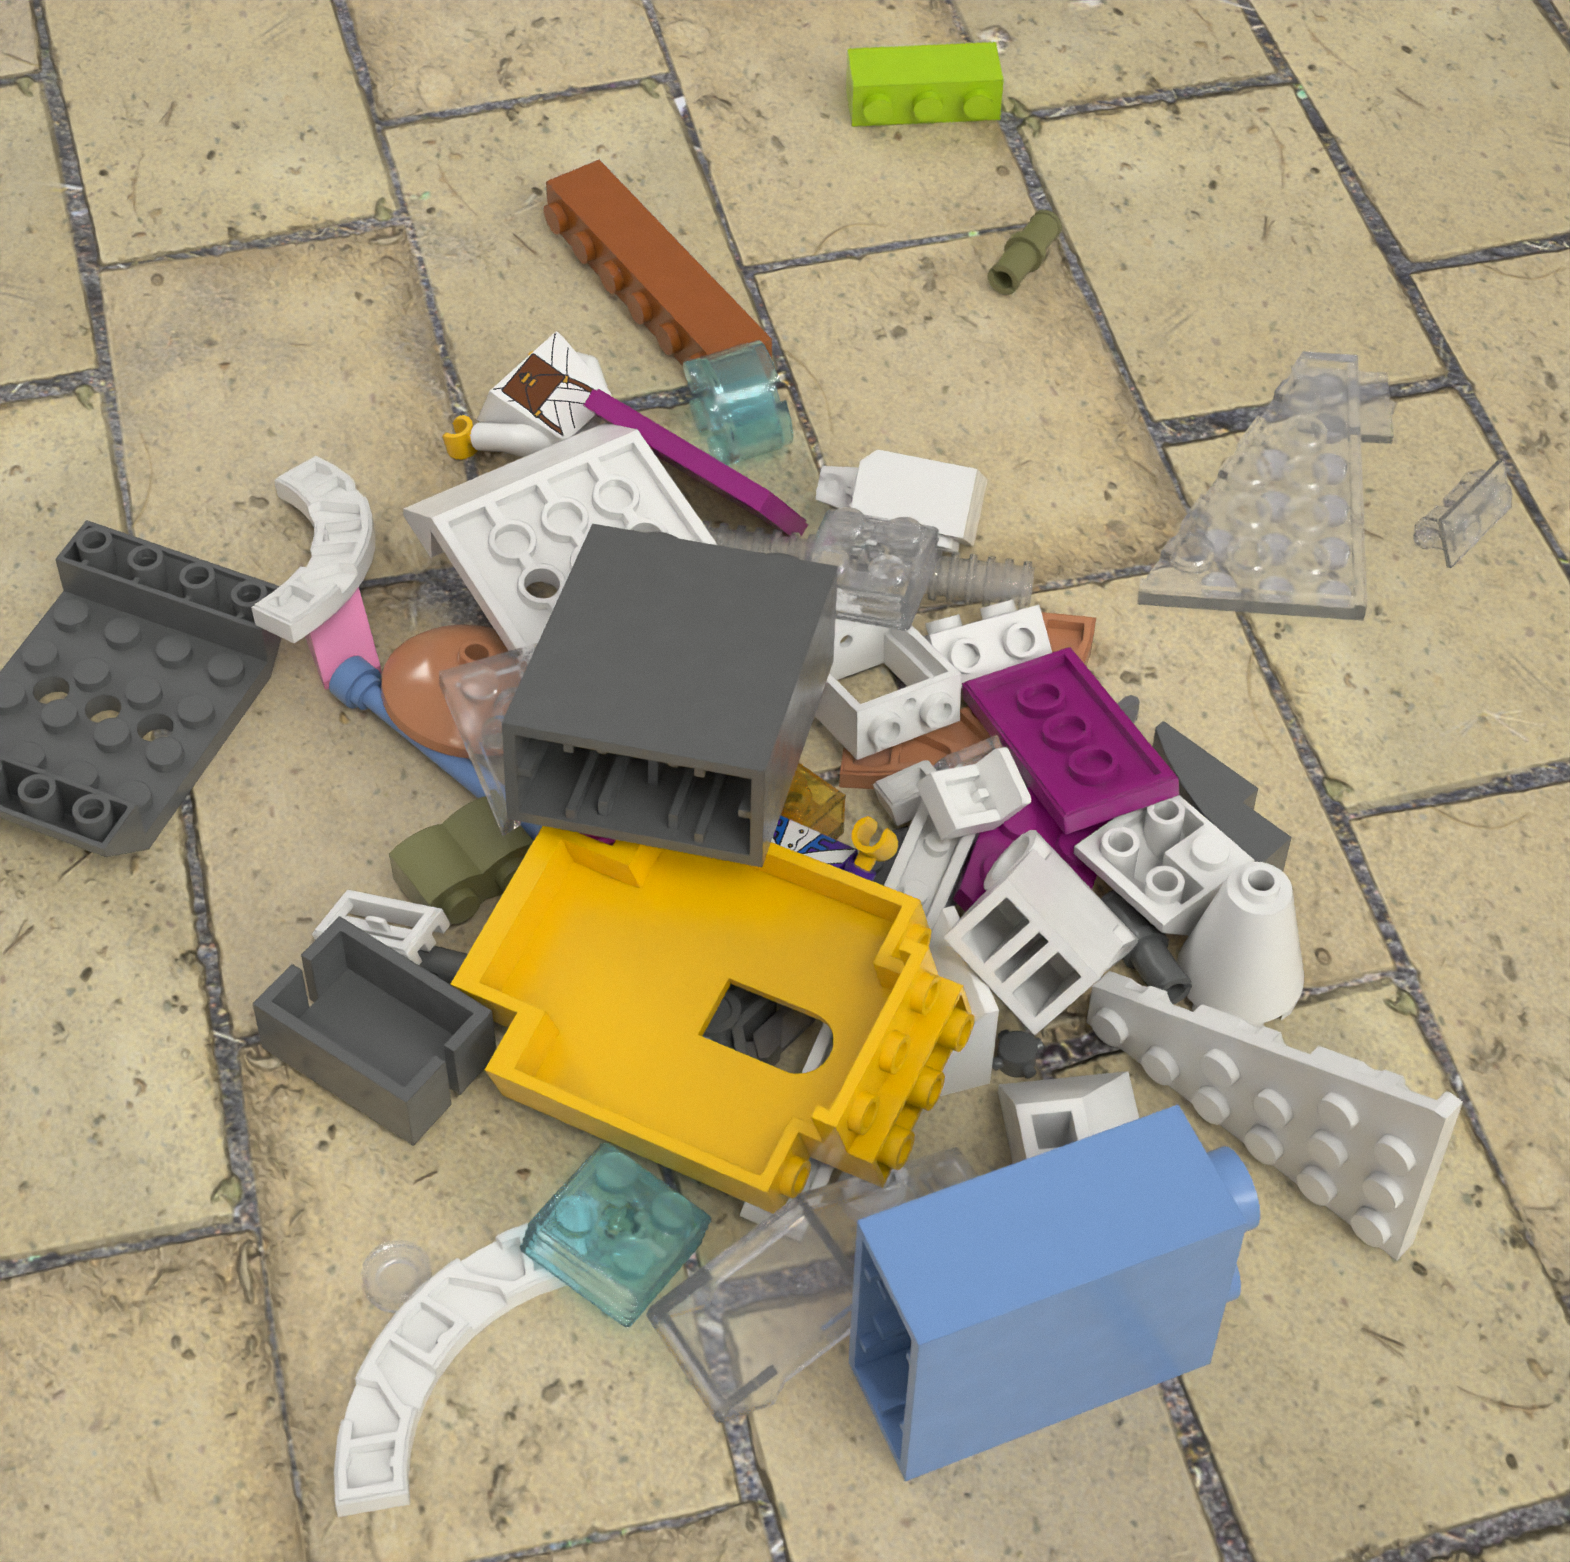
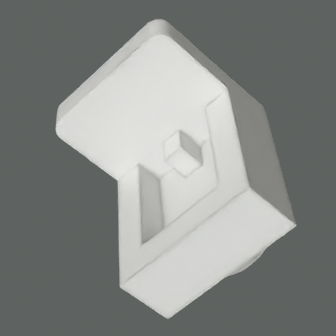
(974, 795)

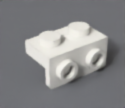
(991, 644)

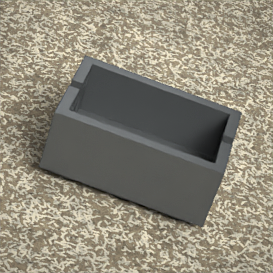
(377, 1029)

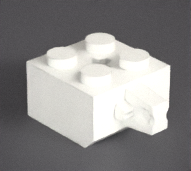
(910, 487)

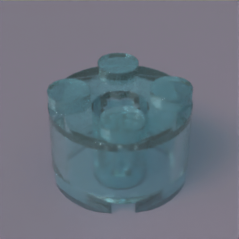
(738, 402)

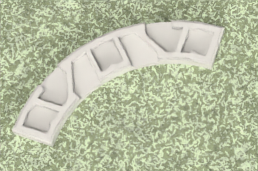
(339, 551)
(410, 1359)

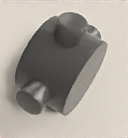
(1017, 1054)

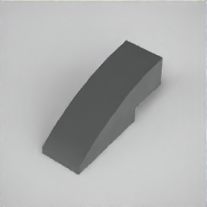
(1221, 797)

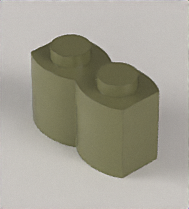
(459, 861)

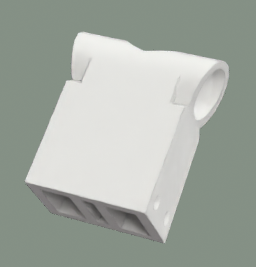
(1038, 933)

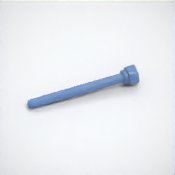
(359, 685)

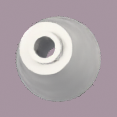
(1247, 947)

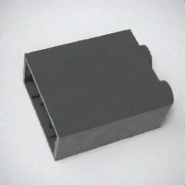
(671, 694)

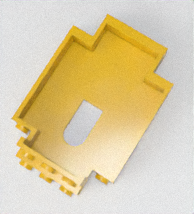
(622, 958)

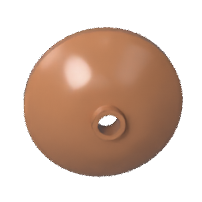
(412, 682)

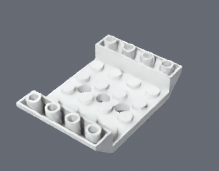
(534, 517)

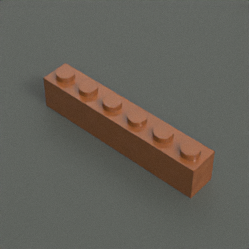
(646, 265)

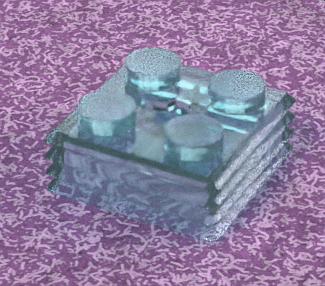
(610, 1270)

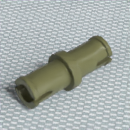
(1024, 252)

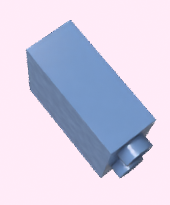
(1046, 1288)

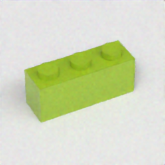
(924, 84)

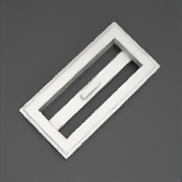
(381, 910)

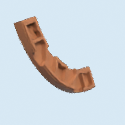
(1062, 632)

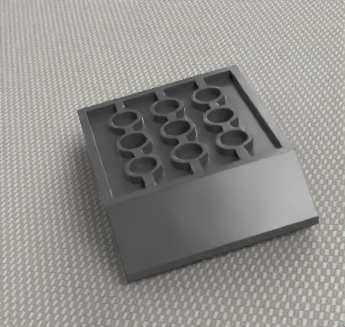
(137, 636)

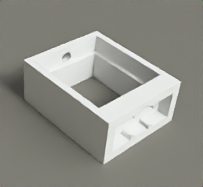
(889, 719)

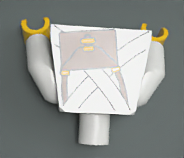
(533, 404)

